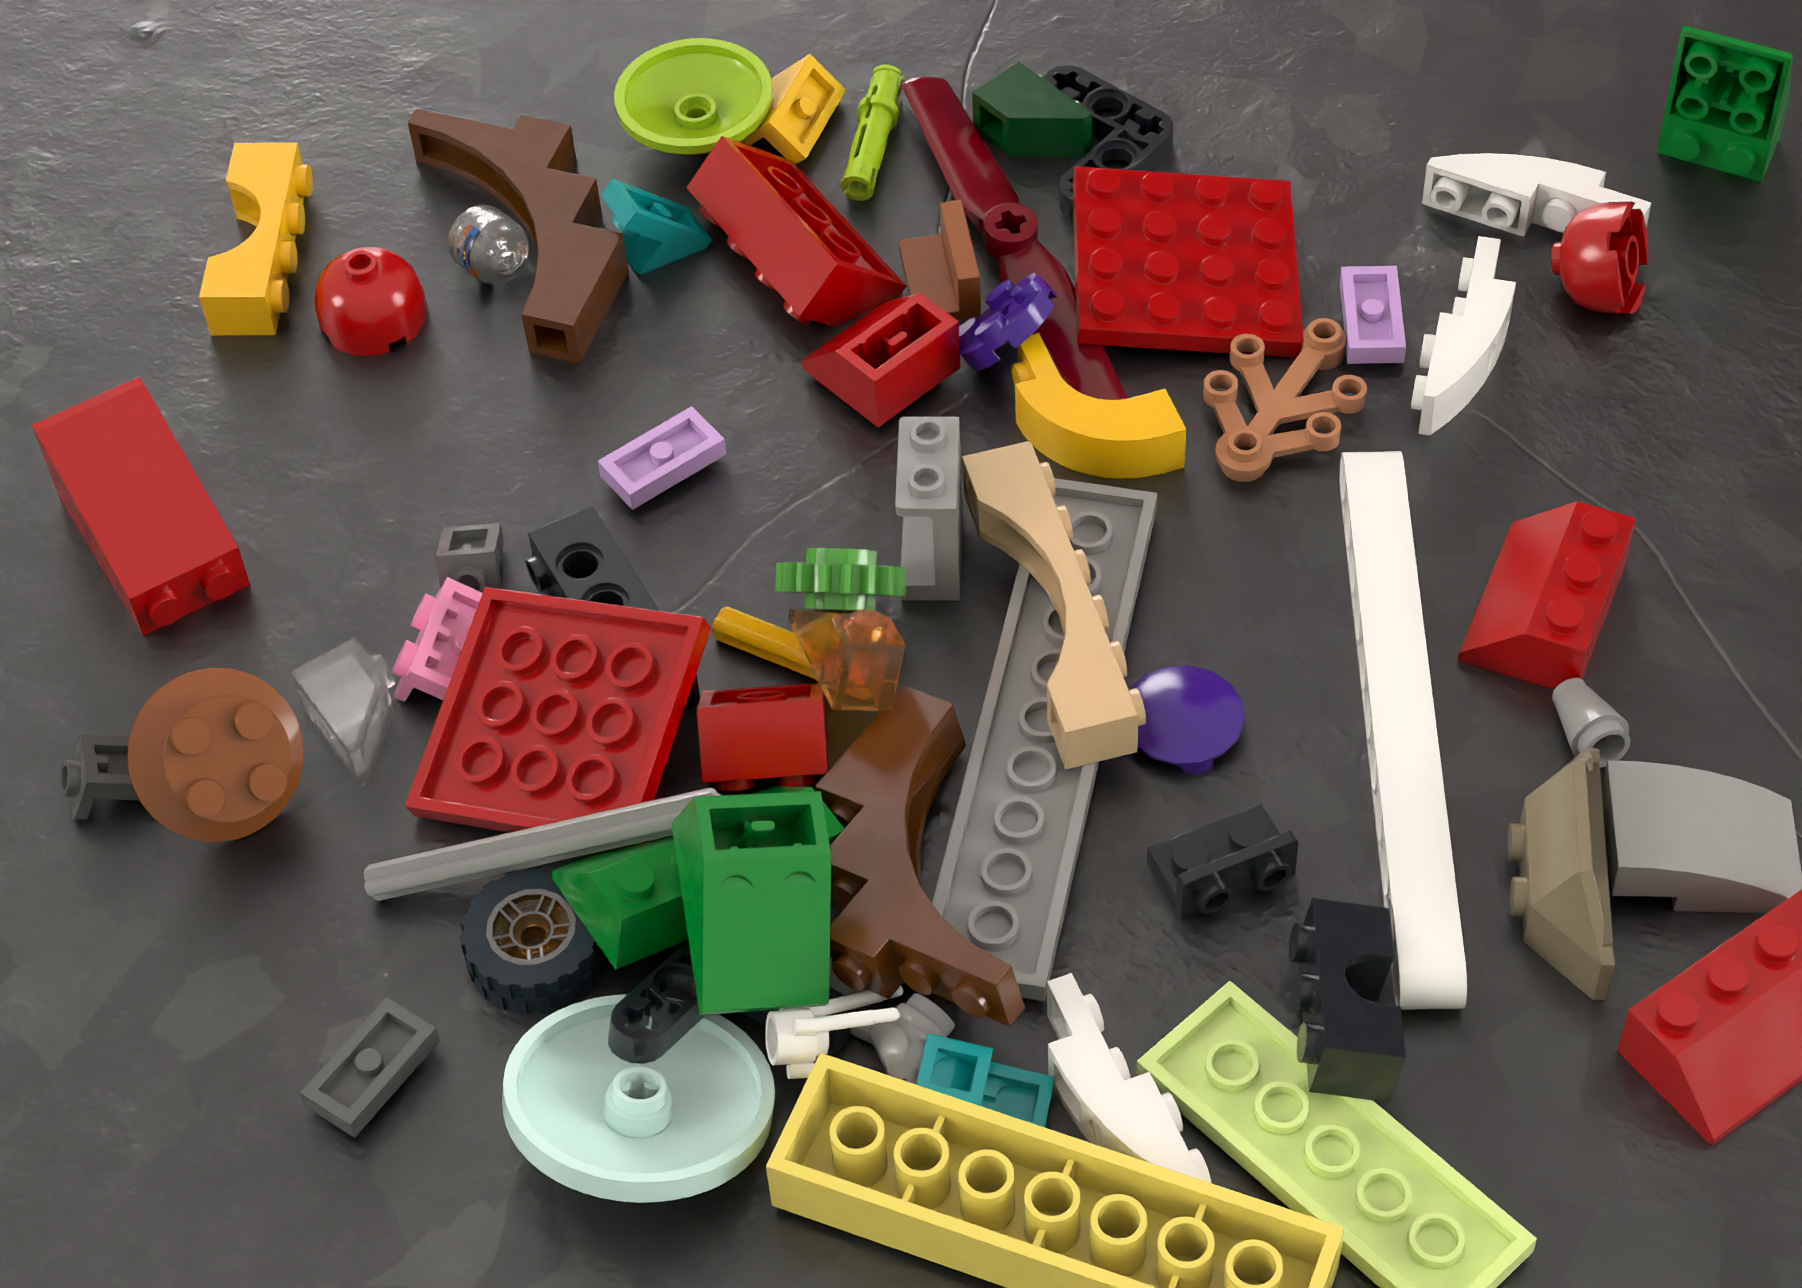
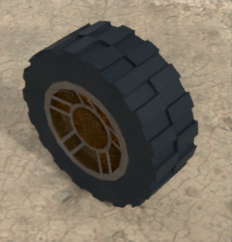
(500, 949)

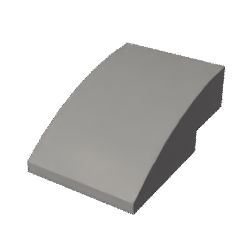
(1698, 838)

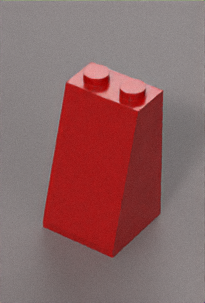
(140, 506)

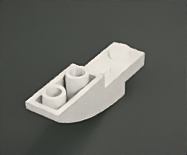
(1517, 190)
(1465, 341)
(1102, 1096)

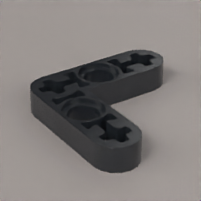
(1136, 135)
(671, 1018)

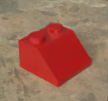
(762, 735)

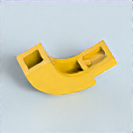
(1092, 434)

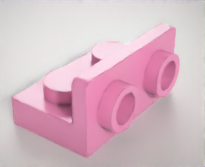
(443, 630)

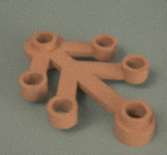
(1248, 450)

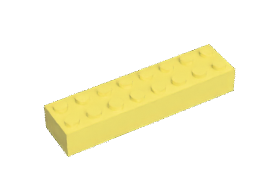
(1024, 1198)

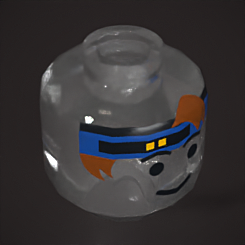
(485, 241)

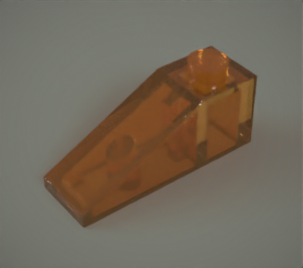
(852, 656)

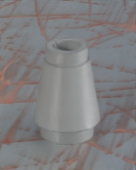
(1590, 721)

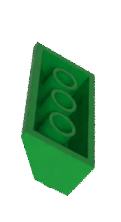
(634, 894)

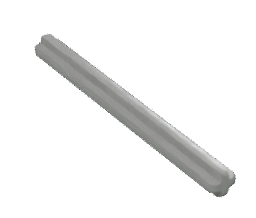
(527, 847)

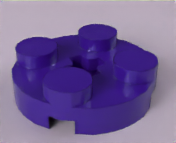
(1011, 318)

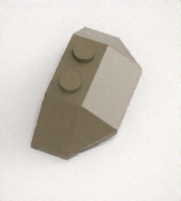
(1566, 875)

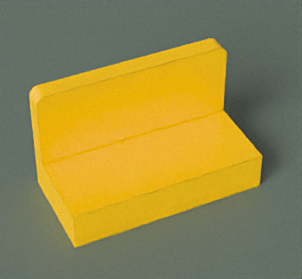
(800, 109)

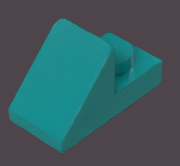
(653, 227)

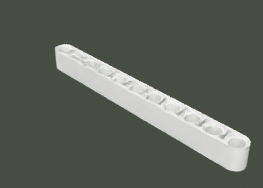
(1402, 735)

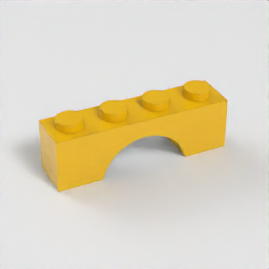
(248, 285)

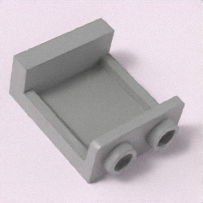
(930, 506)

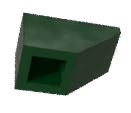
(1030, 116)

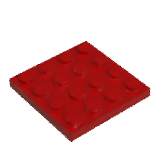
(1184, 261)
(556, 711)

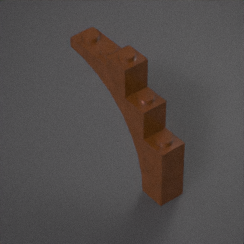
(533, 176)
(888, 922)

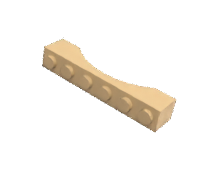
(1087, 695)

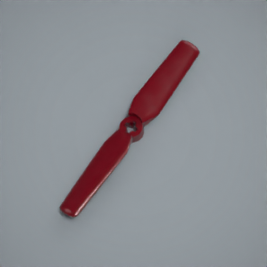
(997, 213)

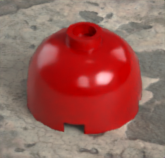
(1602, 257)
(369, 301)

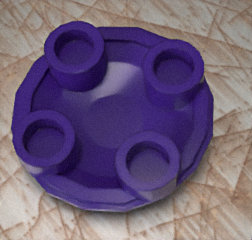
(1188, 716)

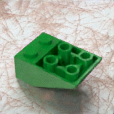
(1725, 103)
(756, 900)

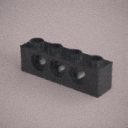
(583, 562)

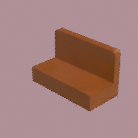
(945, 264)

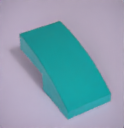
(968, 1074)

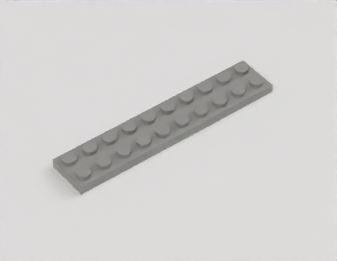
(1018, 806)

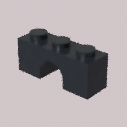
(1344, 1039)

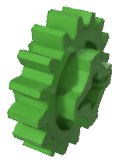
(840, 579)

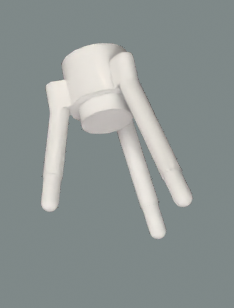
(801, 1034)

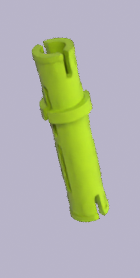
(876, 117)

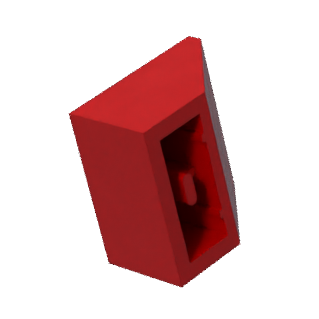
(889, 357)

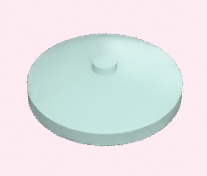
(632, 1126)

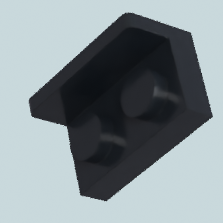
(1223, 861)

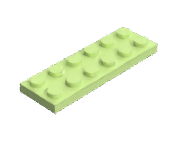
(1332, 1155)

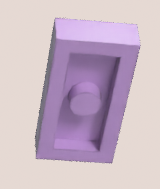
(1372, 314)
(662, 457)

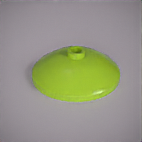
(693, 94)

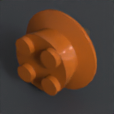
(215, 754)

